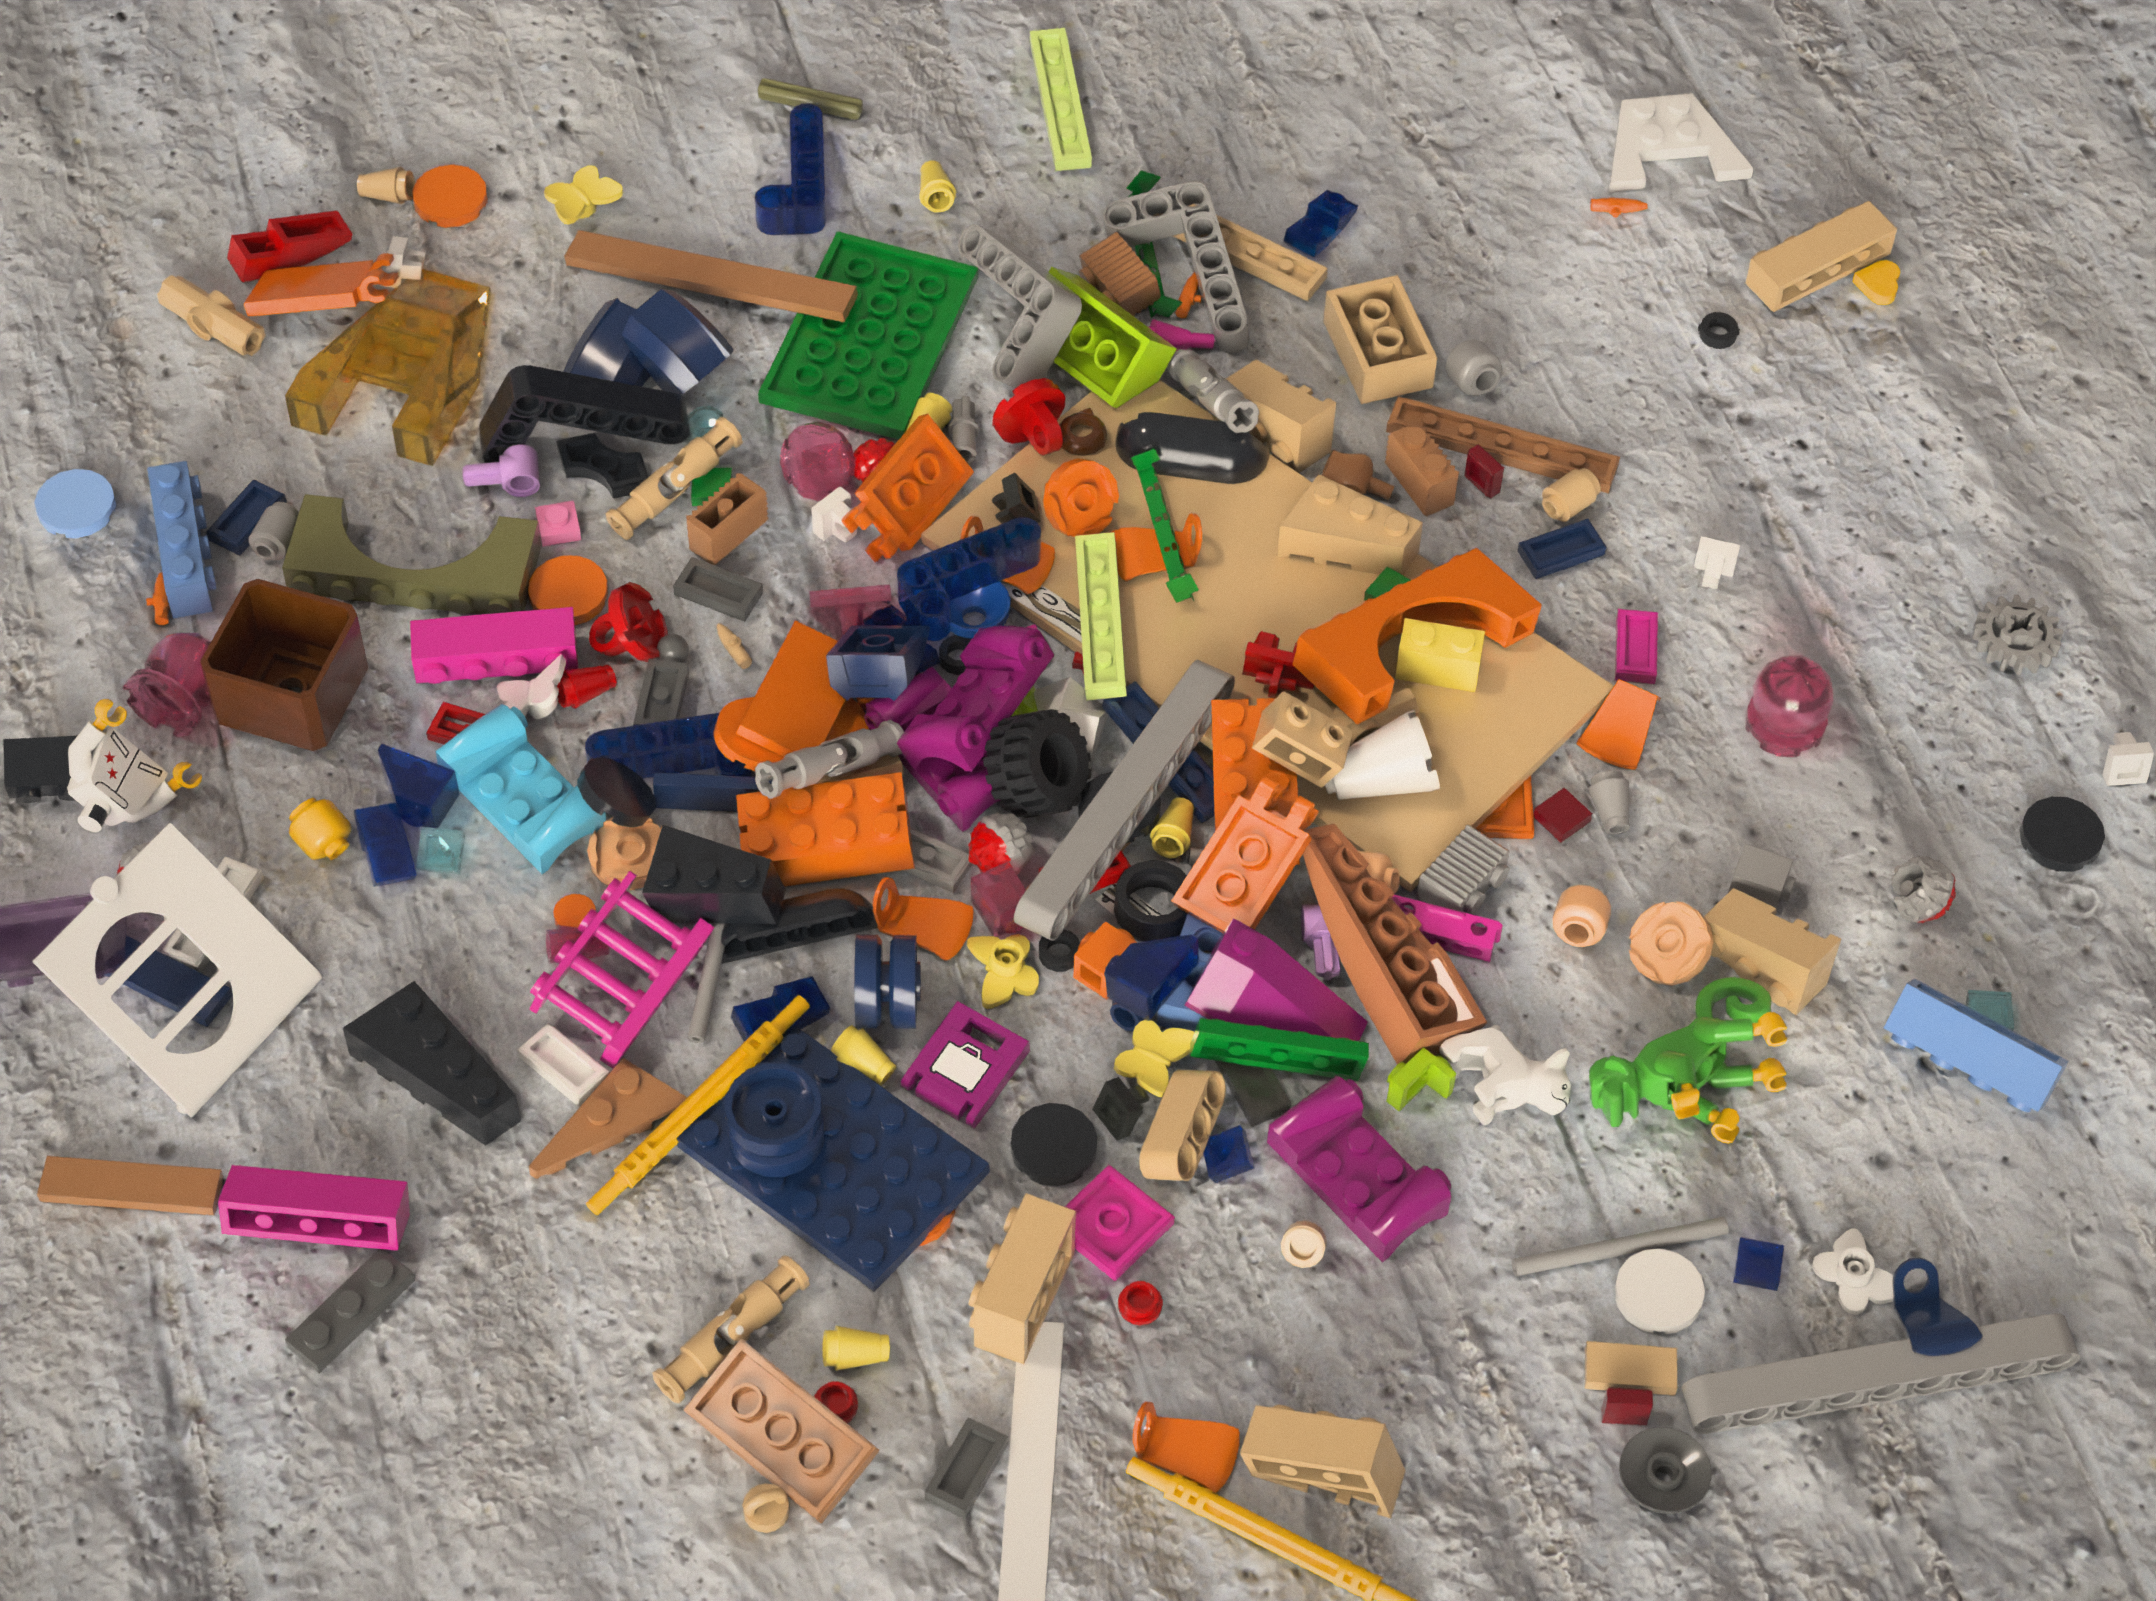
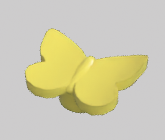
(580, 197)
(1005, 968)
(1153, 1055)

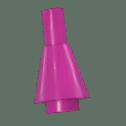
(1182, 338)

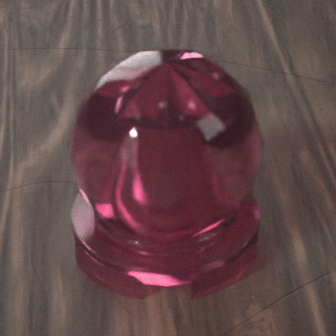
(171, 684)
(1790, 705)

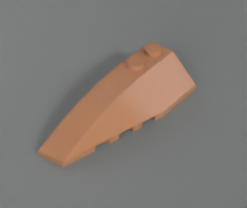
(1395, 970)

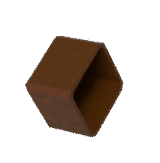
(280, 642)

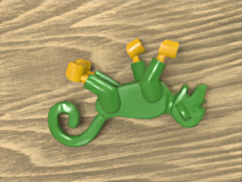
(1682, 1061)

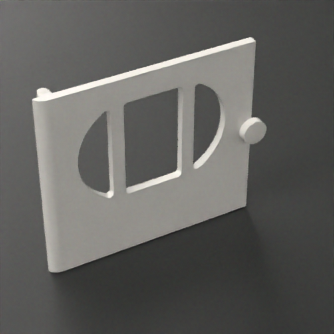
(250, 953)

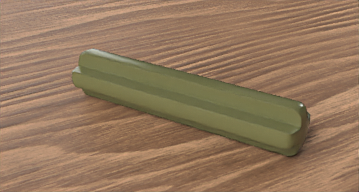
(794, 94)

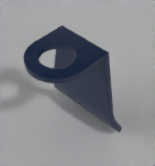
(1929, 1321)

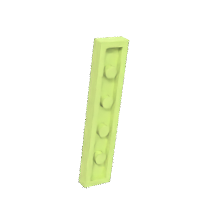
(1060, 99)
(1100, 616)

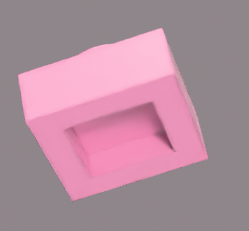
(558, 523)

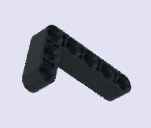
(579, 402)

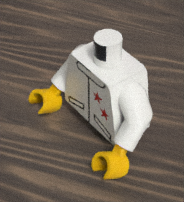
(115, 776)

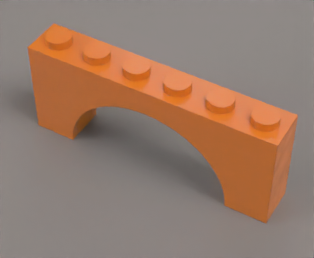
(1463, 593)

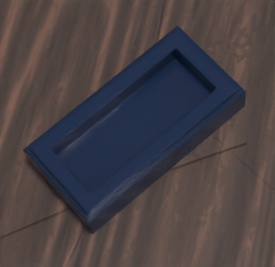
(242, 515)
(1561, 548)

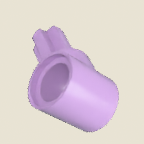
(516, 472)
(1319, 939)

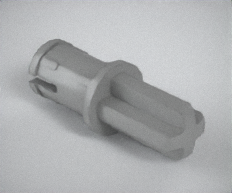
(964, 428)

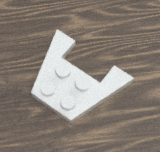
(1670, 130)

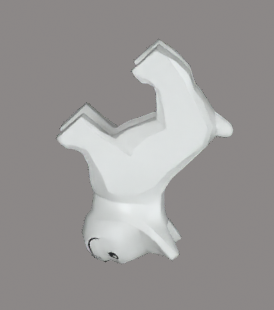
(1508, 1074)

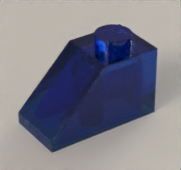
(418, 787)
(1150, 973)

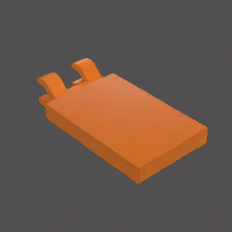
(320, 287)
(908, 488)
(1246, 859)

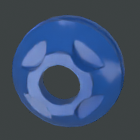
(990, 601)

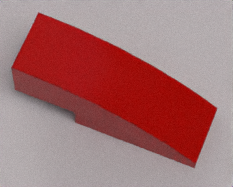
(287, 243)

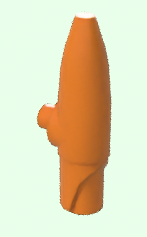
(1616, 206)
(1188, 296)
(160, 602)

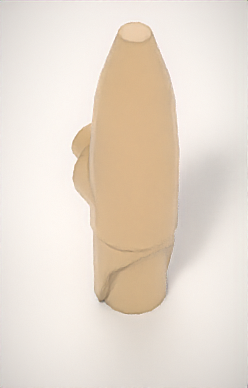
(734, 646)

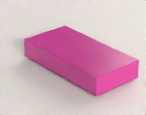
(1636, 646)

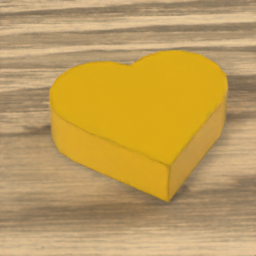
(1878, 281)

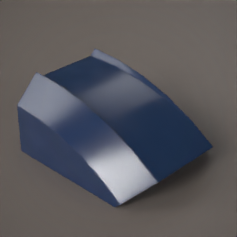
(674, 341)
(602, 350)
(876, 660)

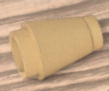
(387, 185)

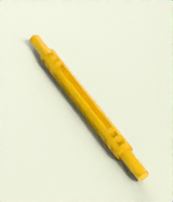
(714, 1088)
(1266, 1533)

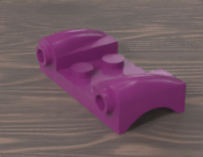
(998, 674)
(957, 792)
(1358, 1168)

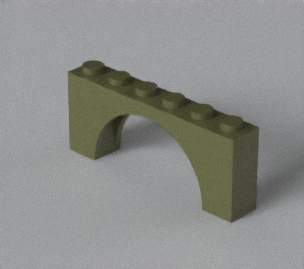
(481, 583)

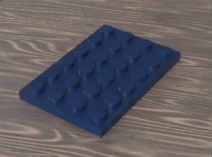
(875, 1182)

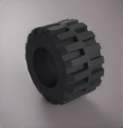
(1037, 763)

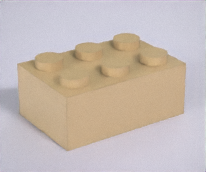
(1379, 339)
(1022, 1277)

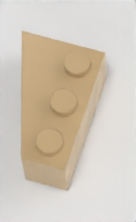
(1289, 417)
(1349, 529)
(1771, 950)
(1325, 1452)

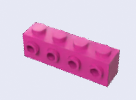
(492, 644)
(314, 1207)

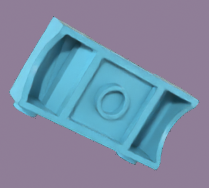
(518, 787)

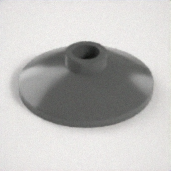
(1670, 1453)

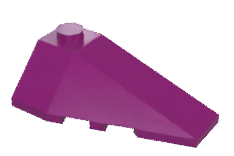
(1261, 984)

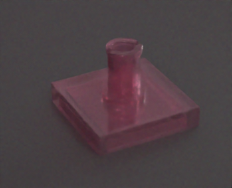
(849, 602)

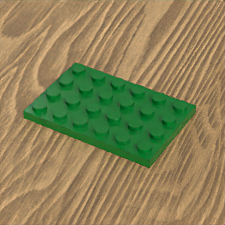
(888, 347)

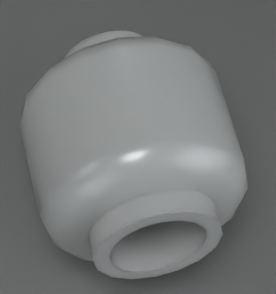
(1473, 367)

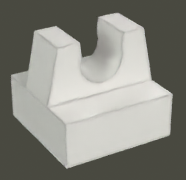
(406, 261)
(829, 513)
(1716, 559)
(2127, 761)

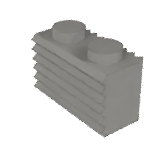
(1464, 872)

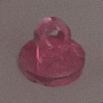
(817, 460)

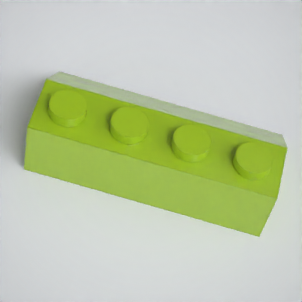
(1109, 346)

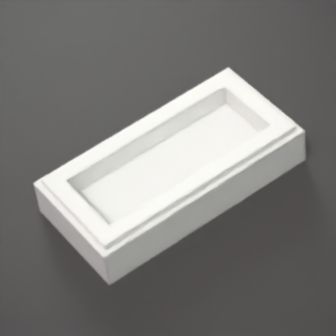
(562, 1064)

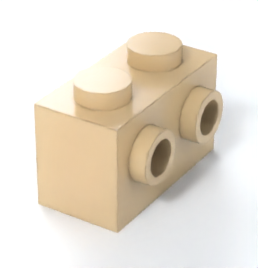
(1302, 739)

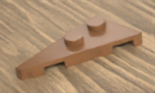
(617, 1108)

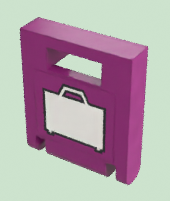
(962, 1069)

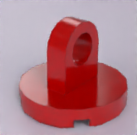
(1032, 416)
(634, 622)

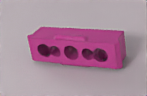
(1454, 929)

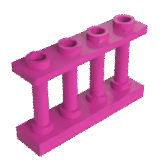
(638, 1003)

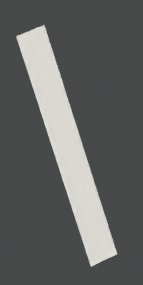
(1031, 1469)

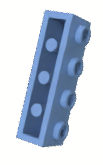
(180, 539)
(1975, 1045)

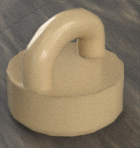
(1303, 1244)
(766, 1507)

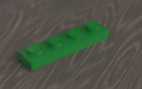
(1279, 1049)

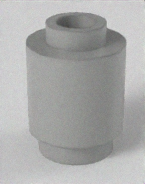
(274, 531)

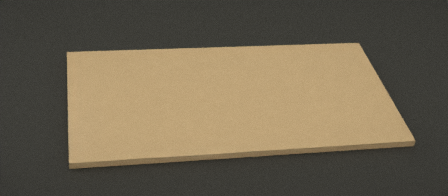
(1479, 741)

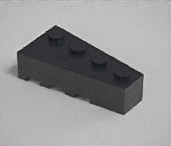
(428, 1056)

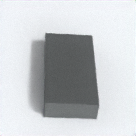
(718, 589)
(966, 1468)

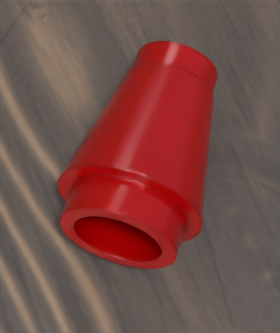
(584, 684)

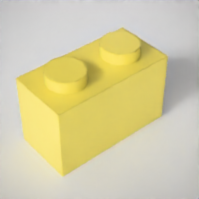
(1440, 655)

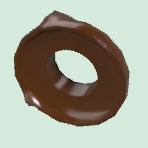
(1086, 444)

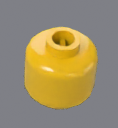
(320, 829)

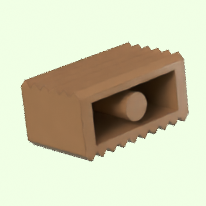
(1119, 274)
(1422, 468)
(726, 519)

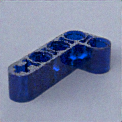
(802, 204)
(937, 577)
(665, 747)

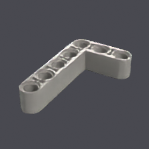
(1204, 251)
(1048, 311)

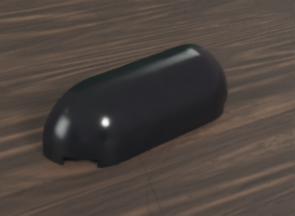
(1193, 448)
(801, 922)

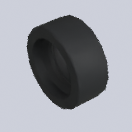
(1144, 875)

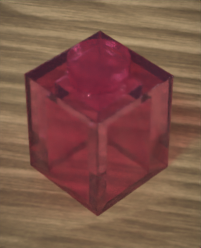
(996, 898)

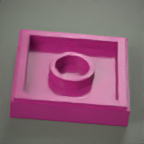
(1116, 1222)

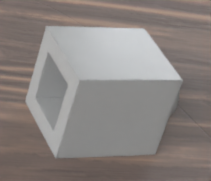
(1763, 875)

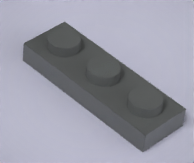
(349, 1310)

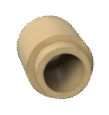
(1570, 494)

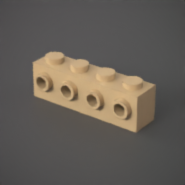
(1820, 255)

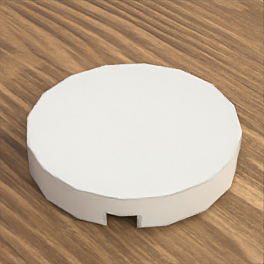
(1659, 1291)

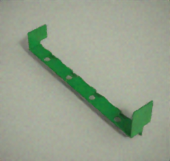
(1164, 305)
(1183, 586)

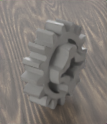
(2017, 634)

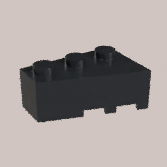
(711, 882)

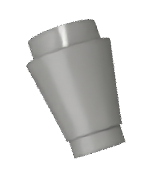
(1611, 800)

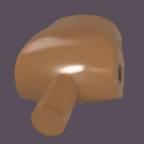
(1355, 473)

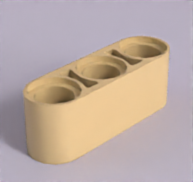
(1182, 1125)

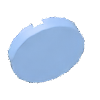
(75, 503)

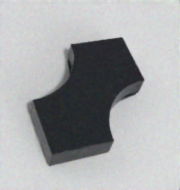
(591, 459)

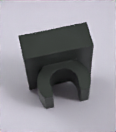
(1016, 500)
(1120, 1107)

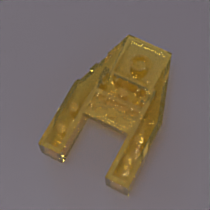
(414, 342)

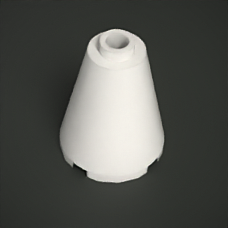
(1387, 762)

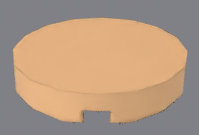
(622, 849)
(1670, 943)

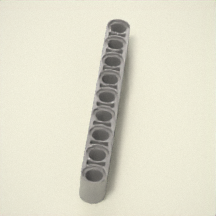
(1122, 802)
(1875, 1375)

